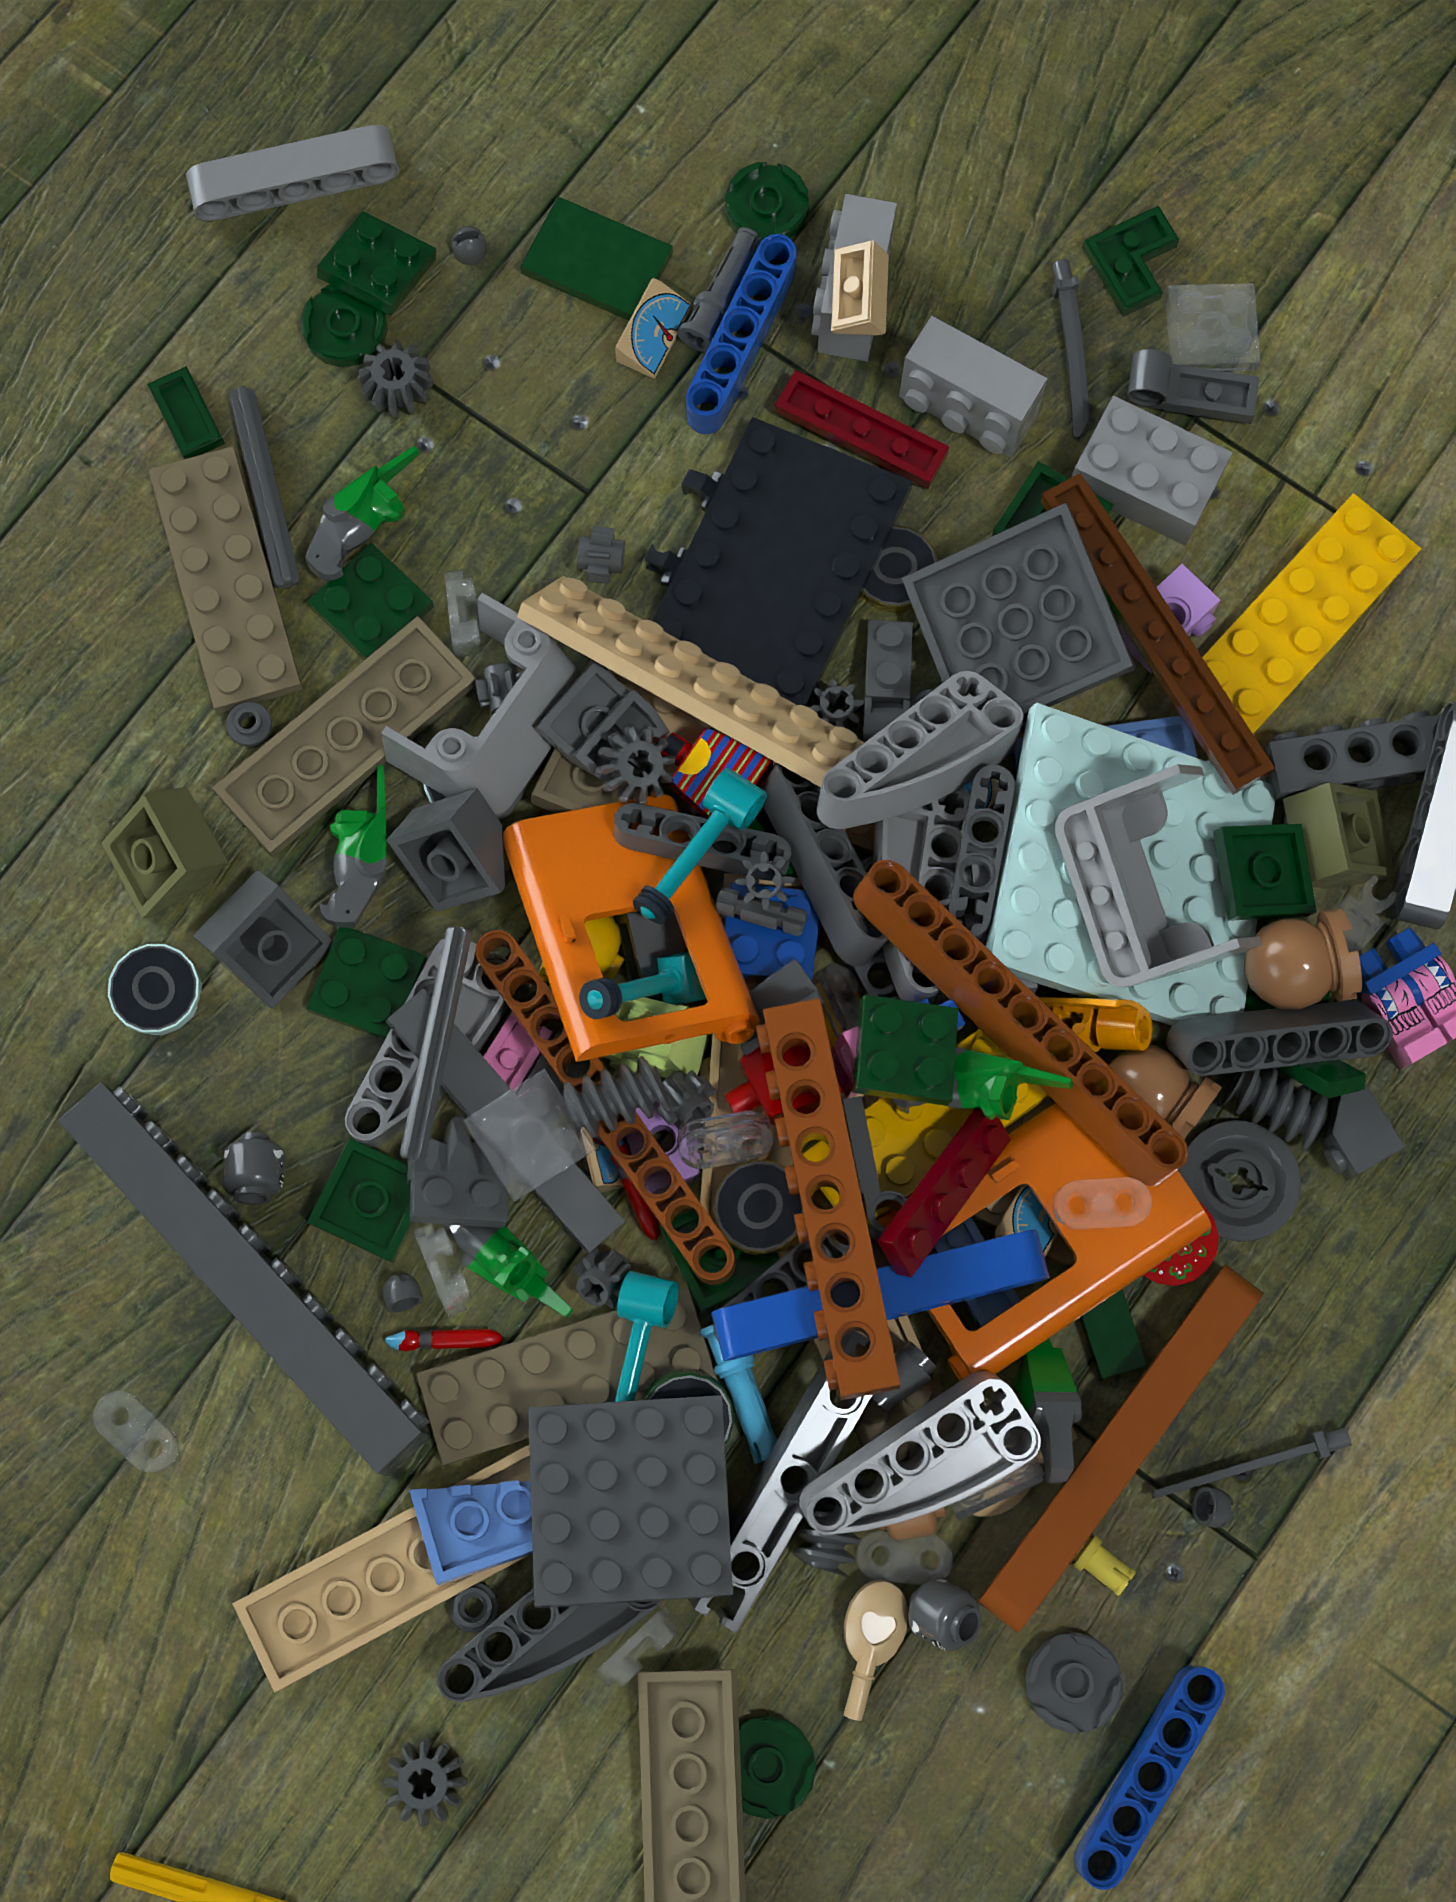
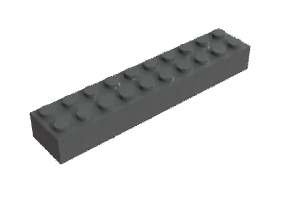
(242, 1276)

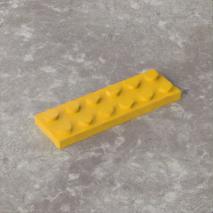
(1308, 609)
(912, 1142)

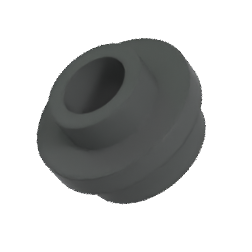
(254, 735)
(463, 1619)

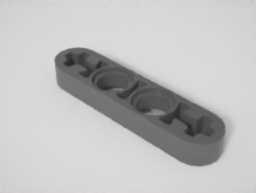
(667, 820)
(978, 853)

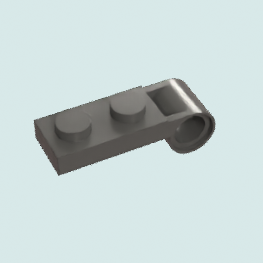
(1189, 389)
(886, 674)
(865, 1167)

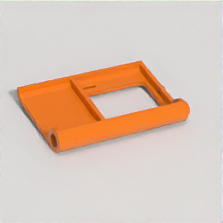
(578, 873)
(1045, 1157)

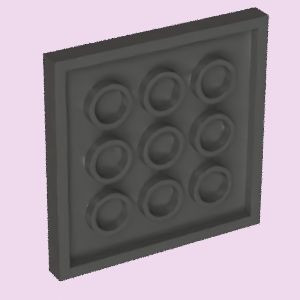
(1022, 613)
(629, 1502)

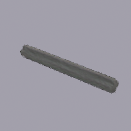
(264, 488)
(436, 1043)

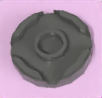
(1073, 1682)

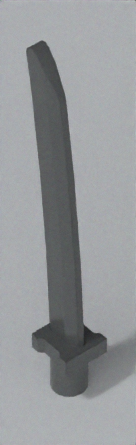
(1066, 288)
(1322, 1443)

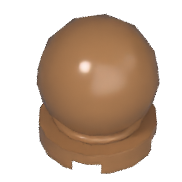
(1304, 962)
(1166, 1086)

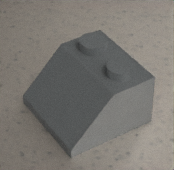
(452, 849)
(264, 939)

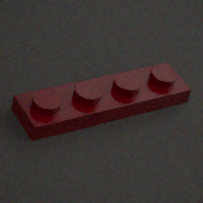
(861, 429)
(943, 1192)

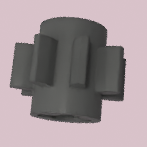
(601, 554)
(496, 685)
(833, 697)
(751, 880)
(687, 1098)
(601, 1277)

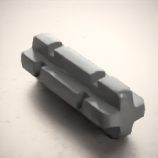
(791, 919)

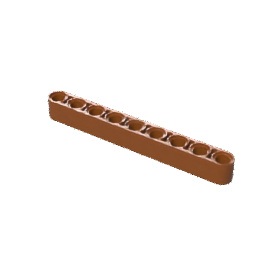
(1041, 1030)
(637, 1167)
(1120, 1449)

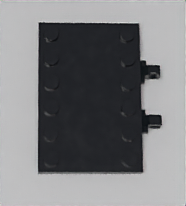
(778, 557)

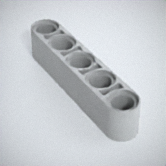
(292, 172)

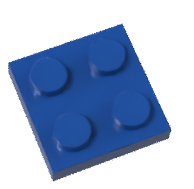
(765, 950)

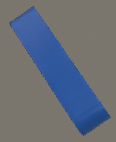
(744, 315)
(1127, 1789)

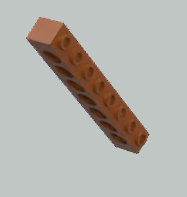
(804, 1026)

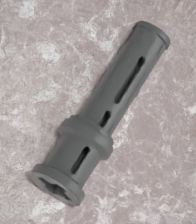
(714, 302)

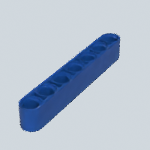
(938, 1282)

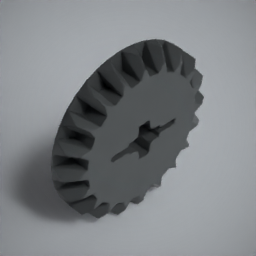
(1266, 1165)

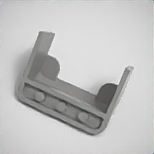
(508, 749)
(1117, 887)

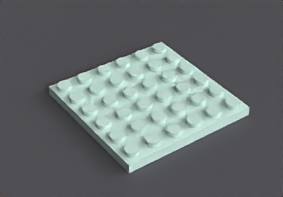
(1035, 910)

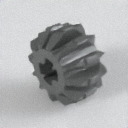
(395, 364)
(649, 758)
(408, 1784)

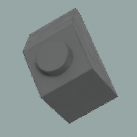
(645, 941)
(1358, 1134)

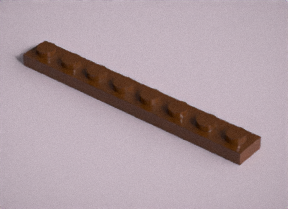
(1163, 641)

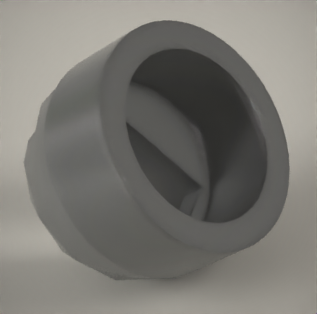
(473, 247)
(401, 1293)
(1202, 1507)

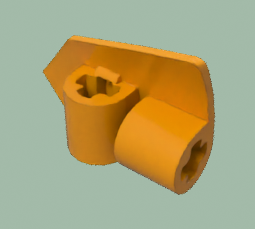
(1105, 1022)

